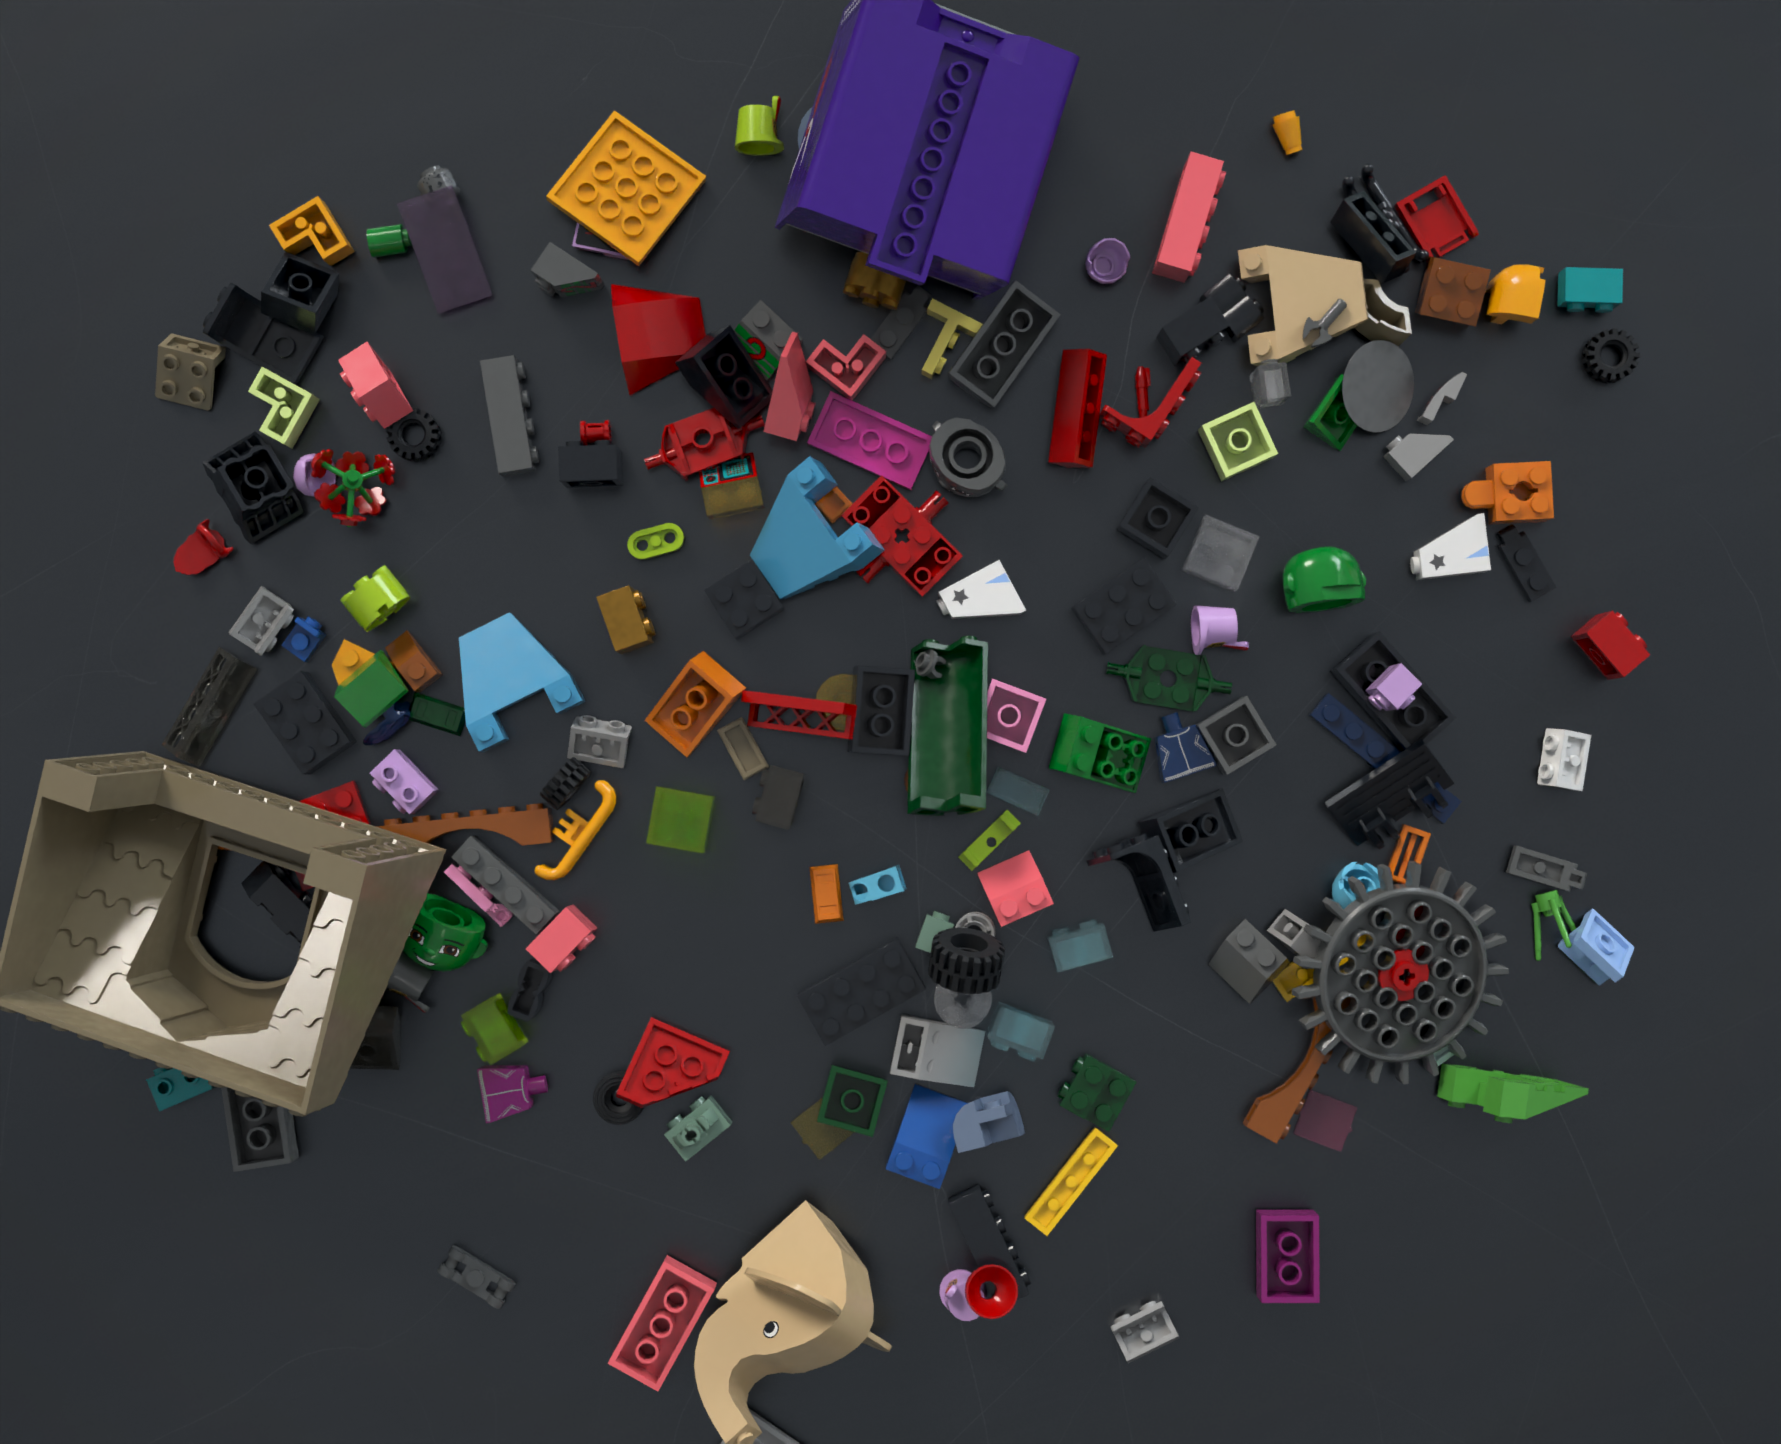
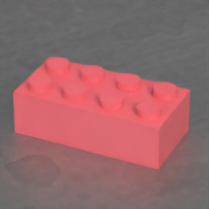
(1190, 211)
(662, 1323)

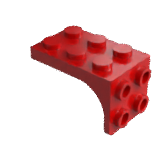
(1142, 430)

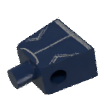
(1181, 750)

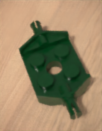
(1192, 676)

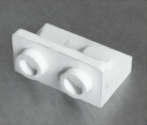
(1564, 759)

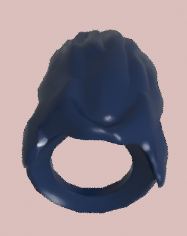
(395, 718)

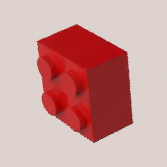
(1611, 644)

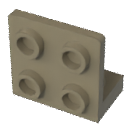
(187, 371)

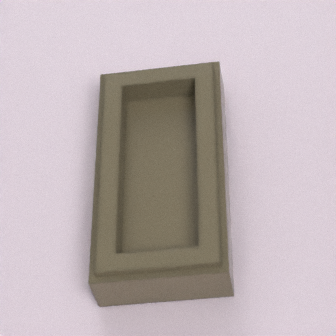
(743, 748)

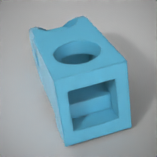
(878, 885)

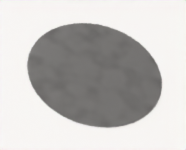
(1378, 386)

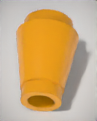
(1288, 131)

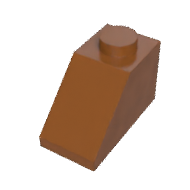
(413, 662)

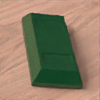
(437, 714)

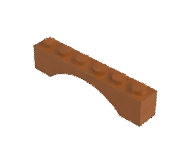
(524, 827)
(1273, 1111)

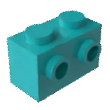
(1590, 289)
(172, 1087)

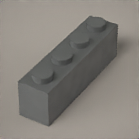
(508, 415)
(505, 884)

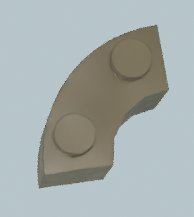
(1385, 318)

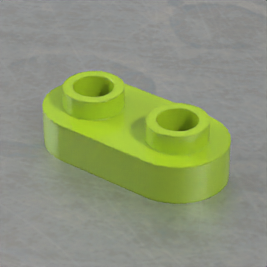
(656, 541)

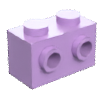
(1393, 688)
(403, 782)

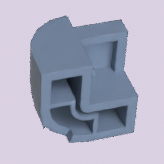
(987, 1122)

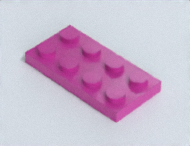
(870, 440)

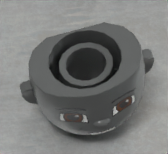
(962, 434)

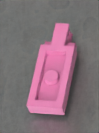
(479, 895)

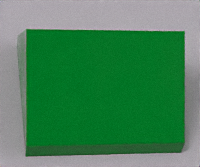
(1330, 418)
(371, 689)

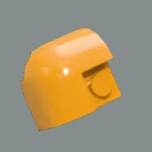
(1516, 294)

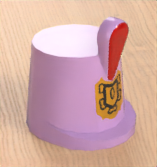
(1215, 628)
(953, 1294)

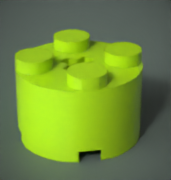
(375, 598)

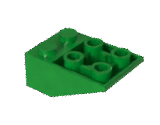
(1099, 753)

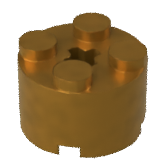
(872, 284)

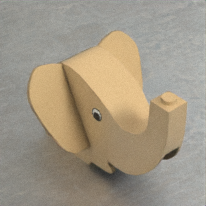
(787, 1311)

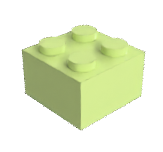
(1237, 441)

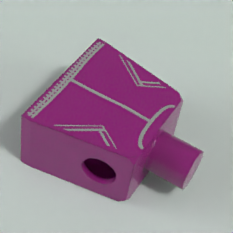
(508, 1090)

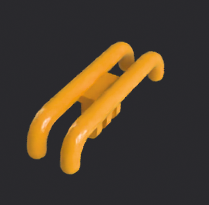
(579, 833)

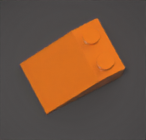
(695, 703)

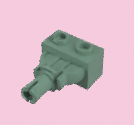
(698, 1127)

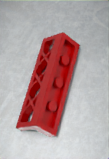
(796, 704)

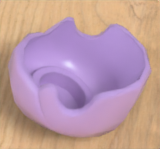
(1107, 260)
(304, 481)

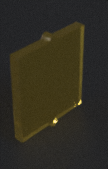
(818, 1136)

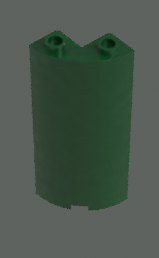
(949, 731)

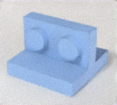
(1598, 949)

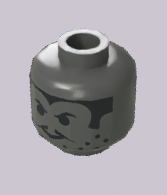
(436, 178)

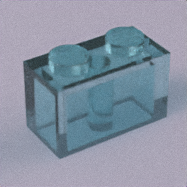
(1079, 946)

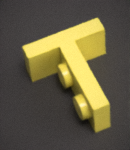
(948, 336)

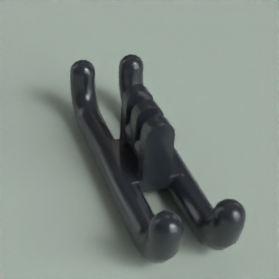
(1385, 207)

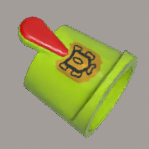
(758, 130)

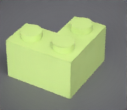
(289, 409)

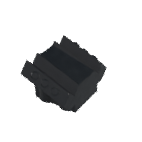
(254, 486)

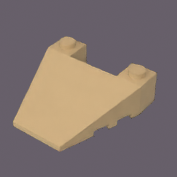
(1302, 288)

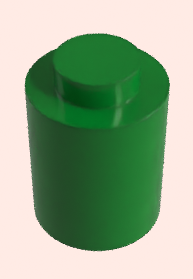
(388, 240)

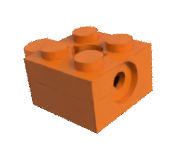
(1513, 493)

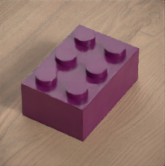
(1287, 1256)

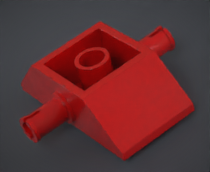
(925, 555)

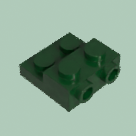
(1095, 1091)

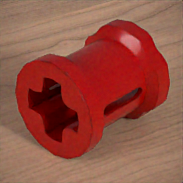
(594, 431)

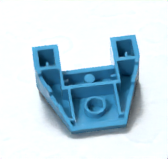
(798, 543)
(503, 667)

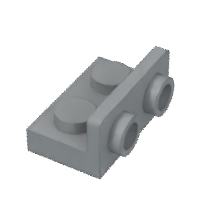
(599, 741)

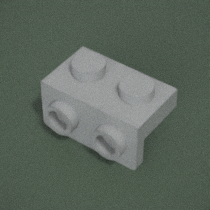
(262, 621)
(1144, 1331)

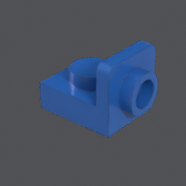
(304, 638)

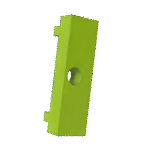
(979, 850)

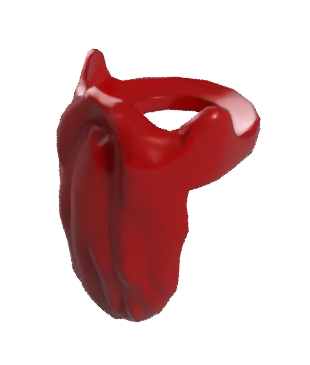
(200, 550)

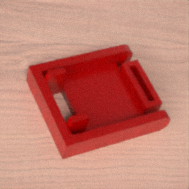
(1440, 223)

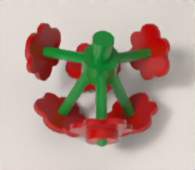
(353, 472)

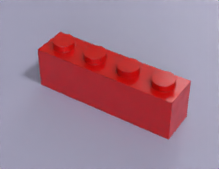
(1077, 408)

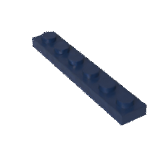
(1370, 746)

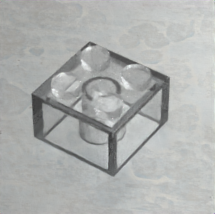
(1220, 553)

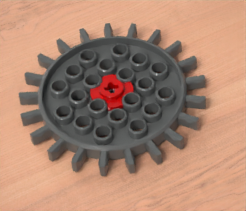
(1400, 972)

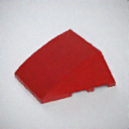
(654, 332)

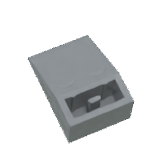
(936, 1051)

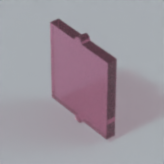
(1325, 1120)

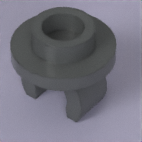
(926, 663)

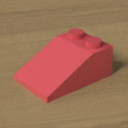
(791, 395)

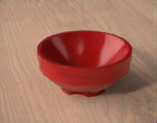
(1005, 1291)

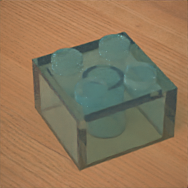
(1019, 1031)

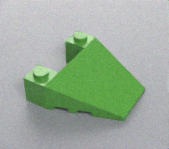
(1504, 1093)

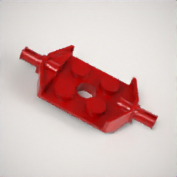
(687, 457)

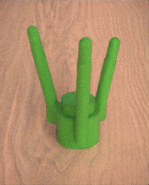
(1550, 904)

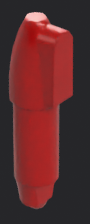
(1142, 383)

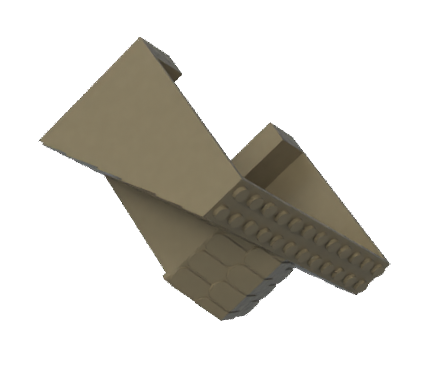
(115, 907)

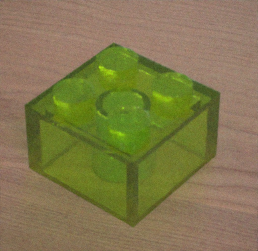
(680, 819)
(493, 1029)

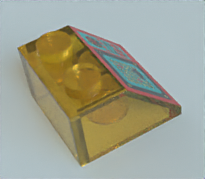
(731, 487)

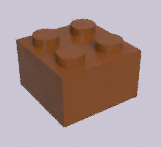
(1452, 291)

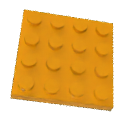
(626, 188)

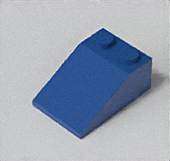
(925, 1137)

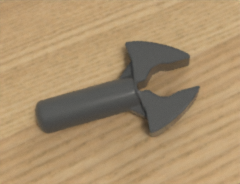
(1328, 318)

